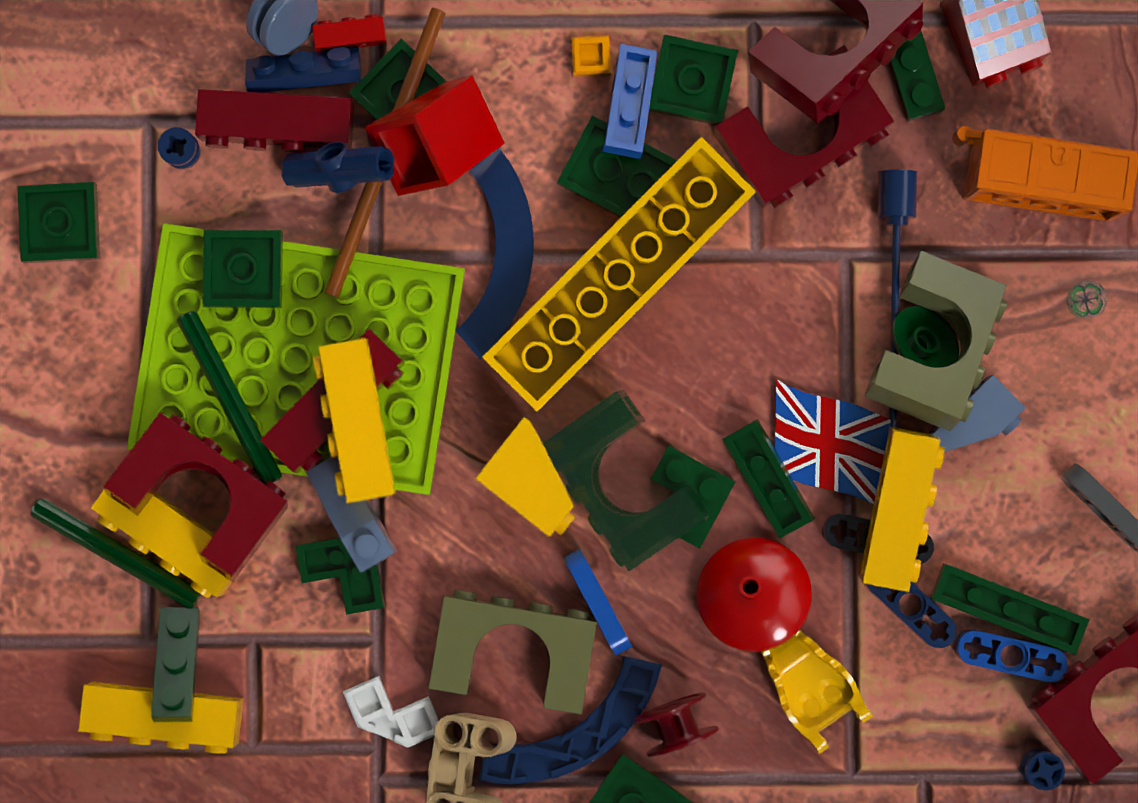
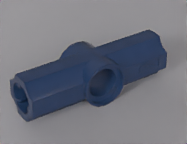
(338, 167)

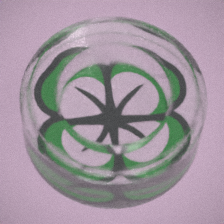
(1086, 299)

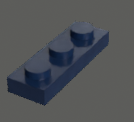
(303, 70)

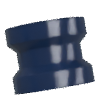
(184, 154)
(1046, 776)

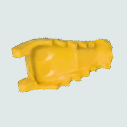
(813, 687)

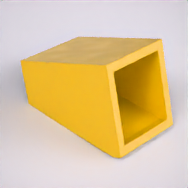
(528, 480)

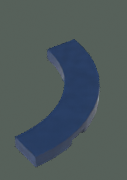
(512, 255)
(585, 740)

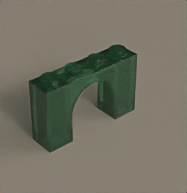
(578, 455)

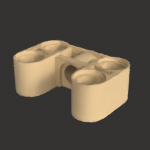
(453, 759)

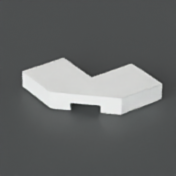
(375, 714)

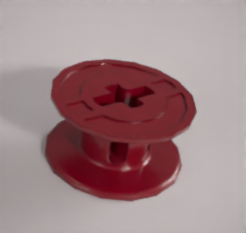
(676, 724)

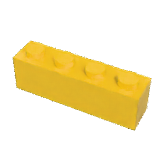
(356, 420)
(900, 509)
(167, 534)
(127, 711)

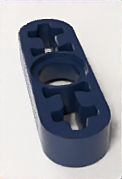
(923, 630)

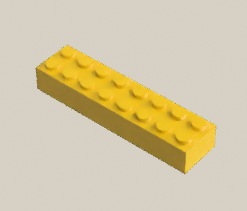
(619, 274)

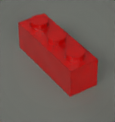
(350, 33)

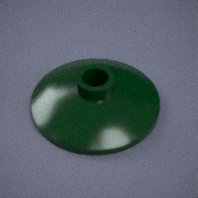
(924, 337)

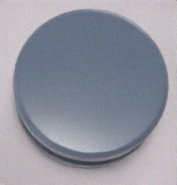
(281, 24)

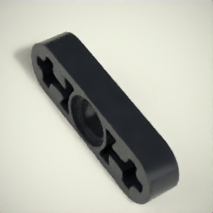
(847, 543)

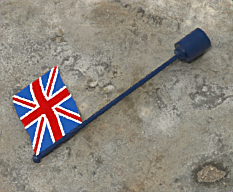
(833, 440)

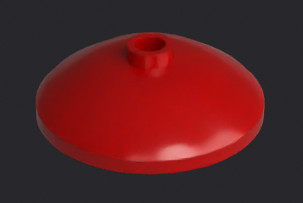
(758, 619)

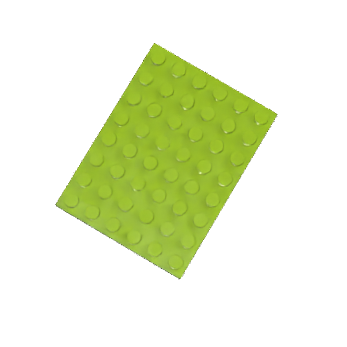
(273, 349)

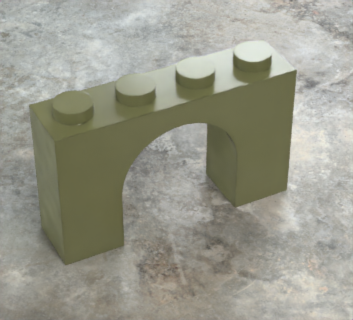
(972, 307)
(565, 636)

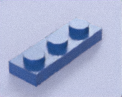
(630, 101)

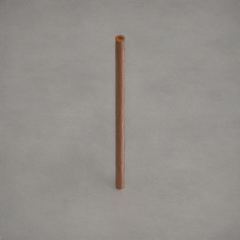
(371, 189)

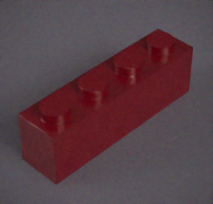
(272, 120)
(304, 429)

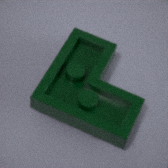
(710, 486)
(331, 559)

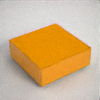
(591, 56)

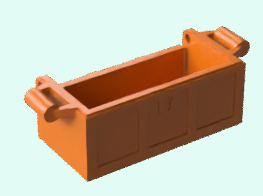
(1048, 174)

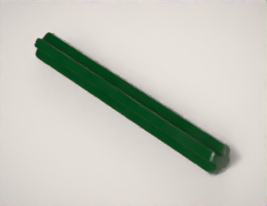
(229, 397)
(114, 552)

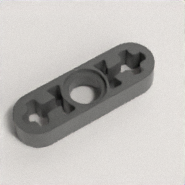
(1102, 504)

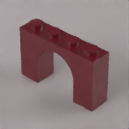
(821, 82)
(775, 172)
(171, 448)
(1066, 707)

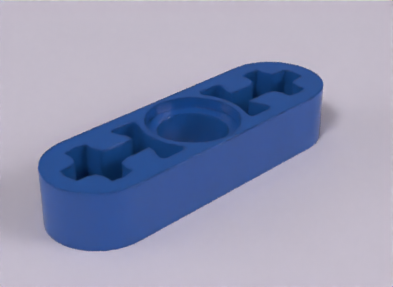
(597, 602)
(1040, 651)

